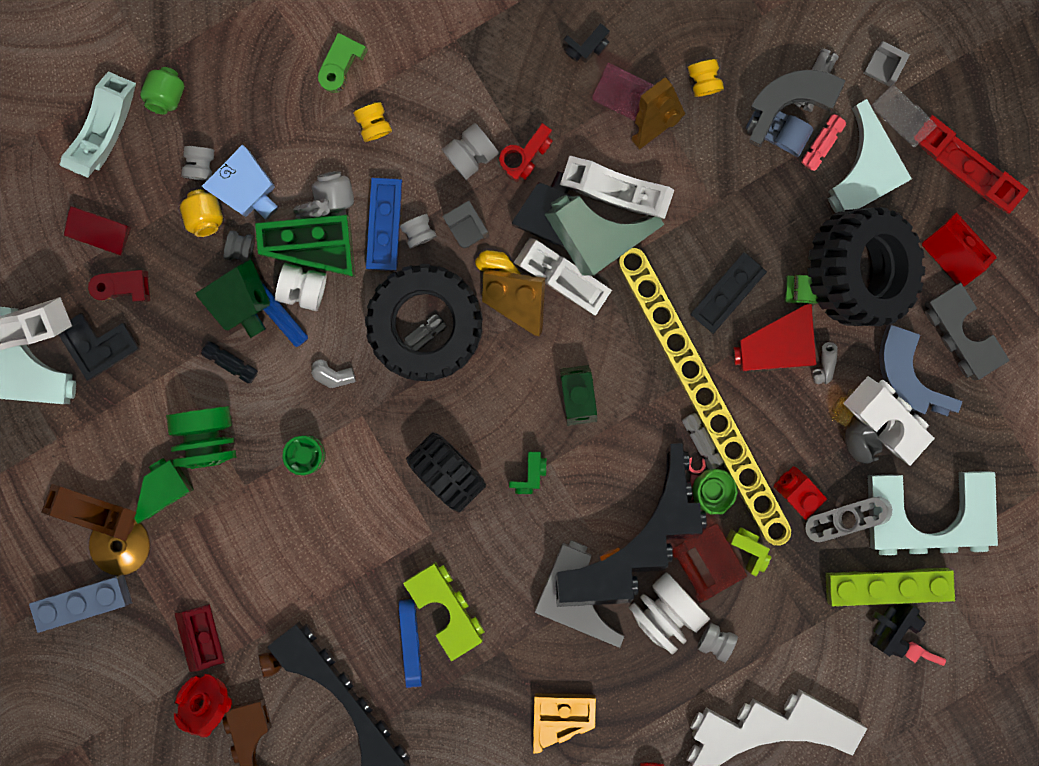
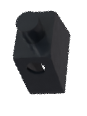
(532, 214)

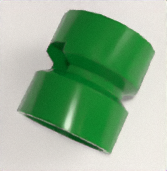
(304, 455)

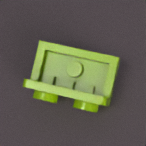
(749, 542)

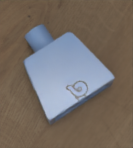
(243, 185)

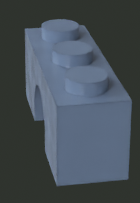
(80, 603)

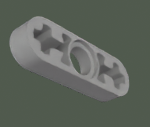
(831, 533)

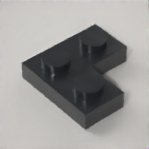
(97, 354)

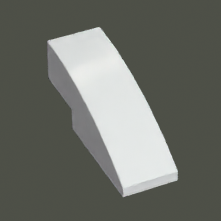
(562, 276)

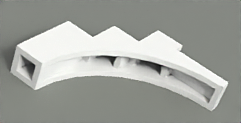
(759, 725)

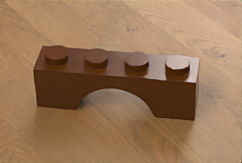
(247, 725)

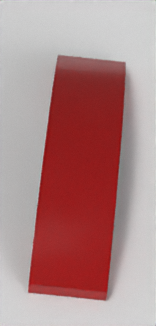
(972, 168)

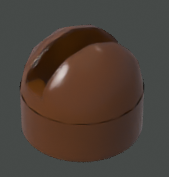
(267, 666)

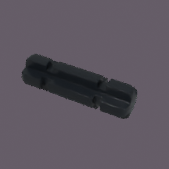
(229, 362)

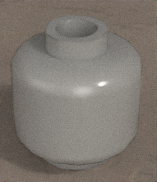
(336, 190)

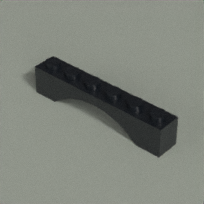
(302, 655)

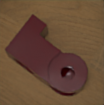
(110, 285)

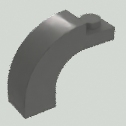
(798, 86)

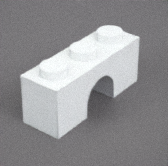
(904, 433)

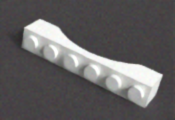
(33, 324)

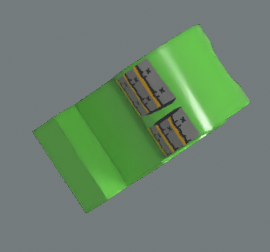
(338, 61)
(799, 291)

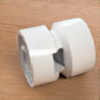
(300, 287)

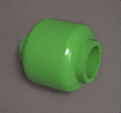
(162, 90)

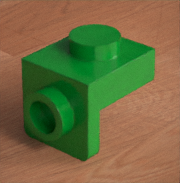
(536, 468)

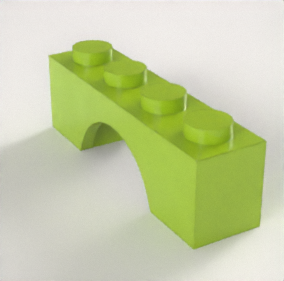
(890, 587)

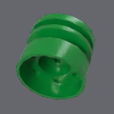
(201, 437)

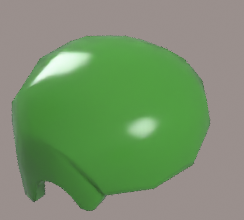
(714, 491)

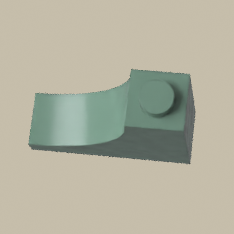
(592, 239)

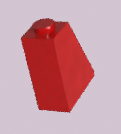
(779, 344)

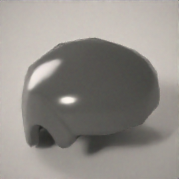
(862, 442)

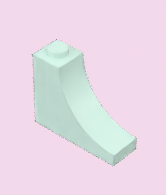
(875, 168)
(28, 379)

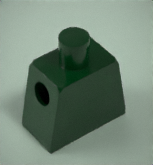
(237, 299)
(578, 395)

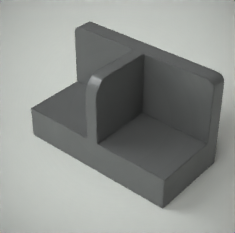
(466, 225)

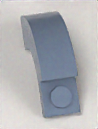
(897, 370)

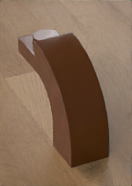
(89, 512)

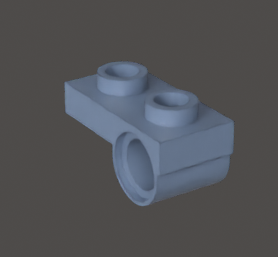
(787, 132)

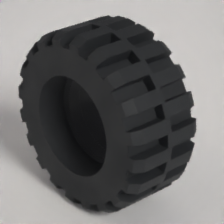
(894, 260)
(384, 310)

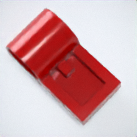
(538, 144)

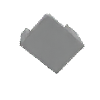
(886, 63)

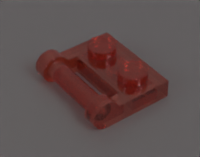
(718, 559)

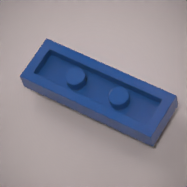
(384, 224)

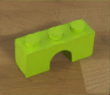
(433, 586)

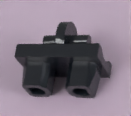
(893, 626)

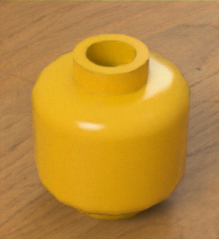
(201, 213)

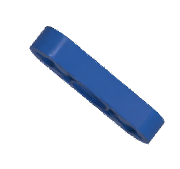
(410, 643)

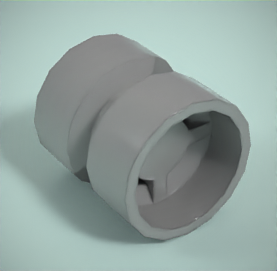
(470, 151)

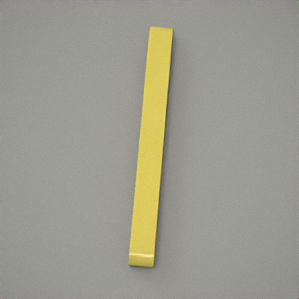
(705, 412)

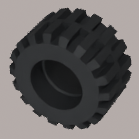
(446, 472)

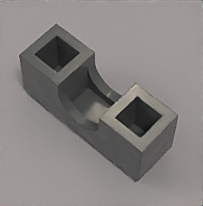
(949, 312)

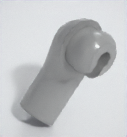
(828, 364)
(329, 377)

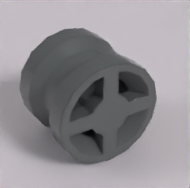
(239, 246)

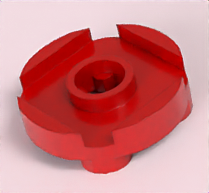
(216, 703)

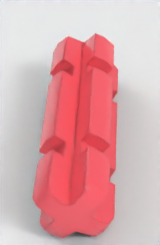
(823, 142)

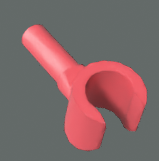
(695, 473)
(916, 651)

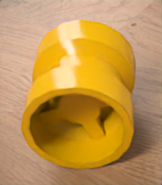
(705, 75)
(372, 122)

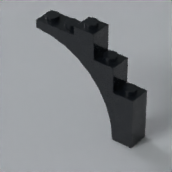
(673, 519)

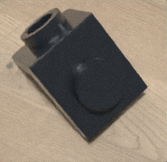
(595, 43)

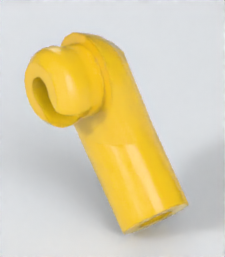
(495, 260)

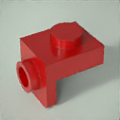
(800, 492)

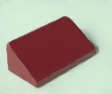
(96, 230)
(199, 638)

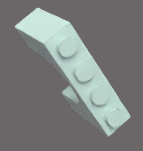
(972, 528)

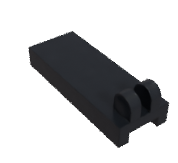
(728, 292)

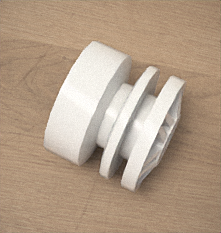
(668, 613)

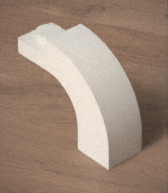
(616, 189)

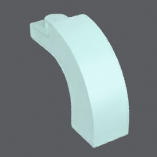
(102, 126)

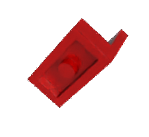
(959, 250)

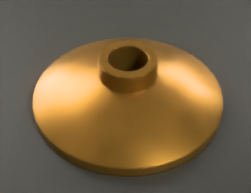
(129, 559)

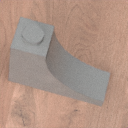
(577, 617)

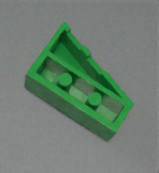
(310, 242)

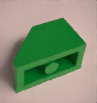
(160, 489)

